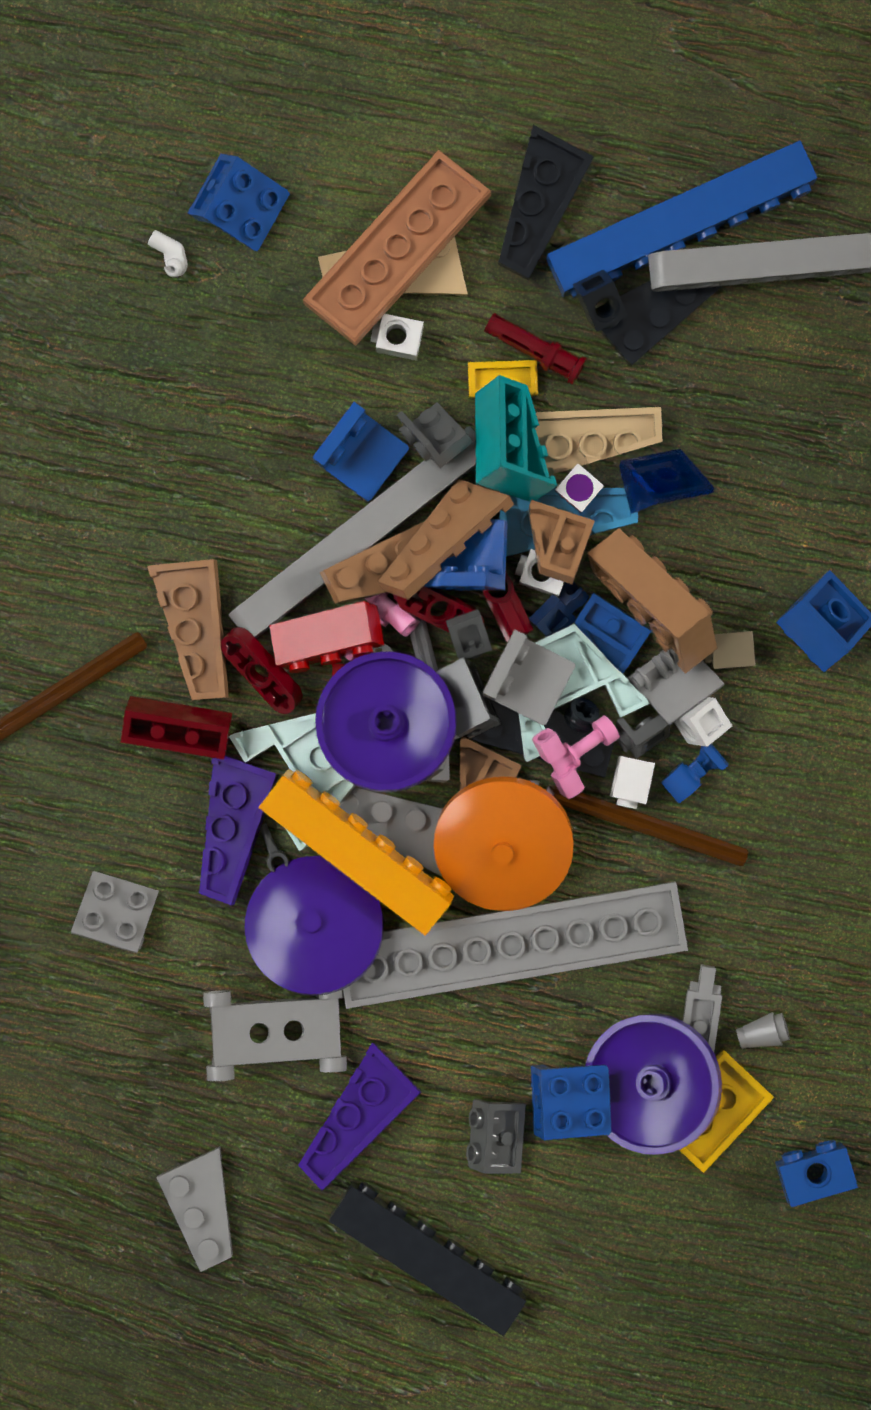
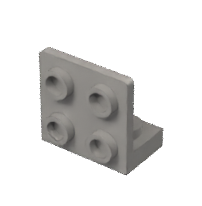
(529, 678)

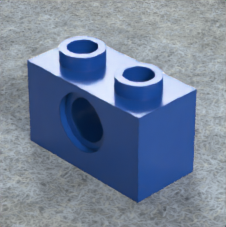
(836, 1177)

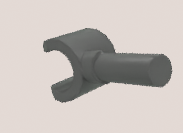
(272, 847)

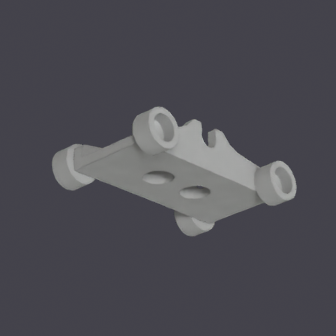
(233, 1023)

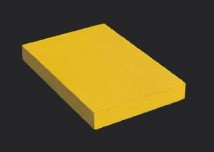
(739, 1105)

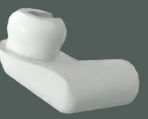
(173, 253)

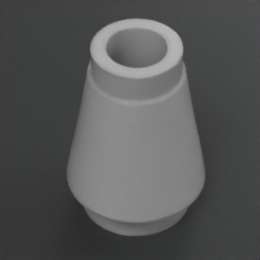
(764, 1032)

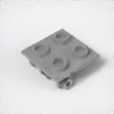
(670, 689)
(115, 912)

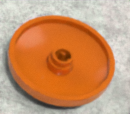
(503, 843)

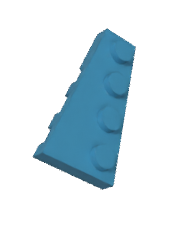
(607, 509)

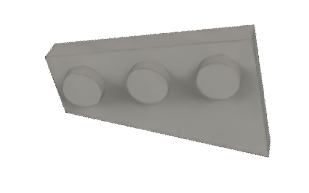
(200, 1208)

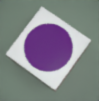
(579, 488)

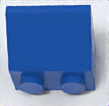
(826, 621)

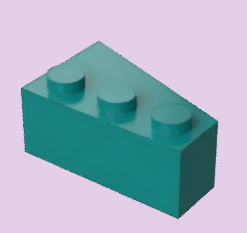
(507, 441)

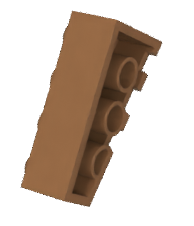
(655, 598)

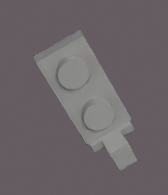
(704, 1005)

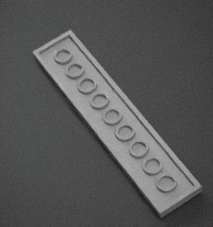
(523, 944)

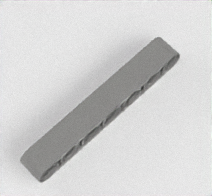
(760, 262)

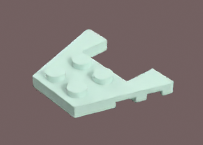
(590, 673)
(300, 750)

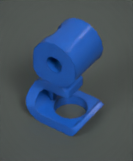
(686, 778)

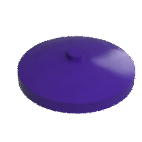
(385, 721)
(313, 927)
(660, 1082)

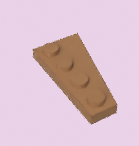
(442, 535)
(359, 574)
(193, 611)

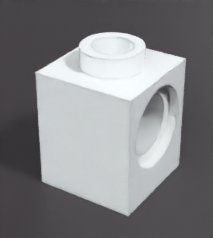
(409, 348)
(524, 567)
(703, 723)
(631, 781)

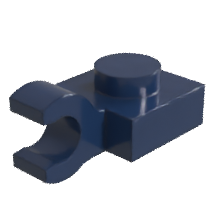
(557, 613)

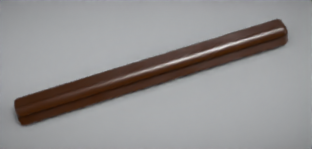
(71, 684)
(654, 827)

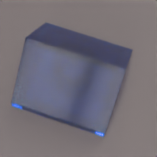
(662, 480)

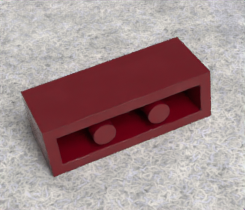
(176, 727)

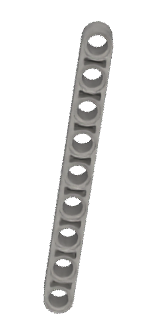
(352, 537)

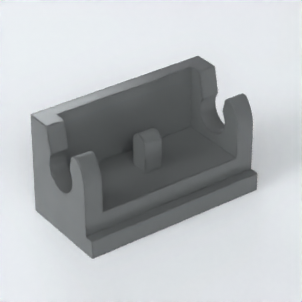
(473, 710)

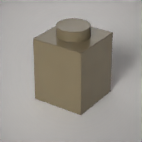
(732, 651)

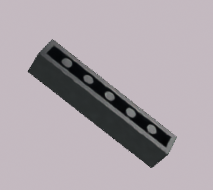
(429, 1258)

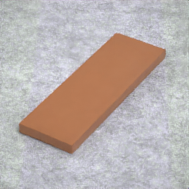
(397, 247)

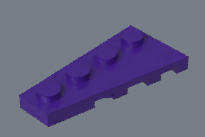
(232, 825)
(365, 1109)

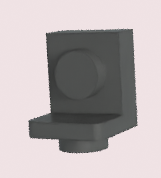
(469, 635)
(647, 735)

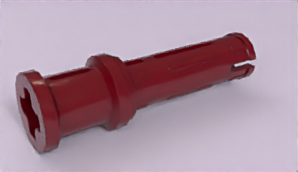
(550, 355)

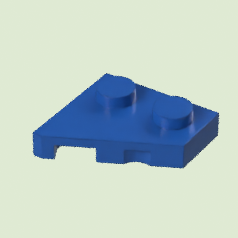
(612, 631)

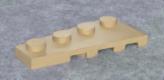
(441, 276)
(595, 434)

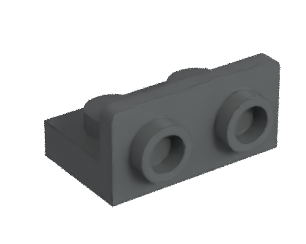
(435, 435)
(496, 1137)

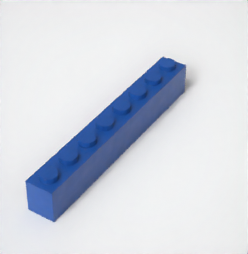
(685, 217)

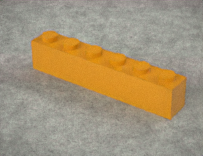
(357, 851)

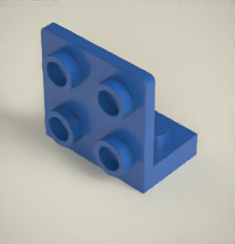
(239, 201)
(360, 452)
(478, 565)
(570, 1101)

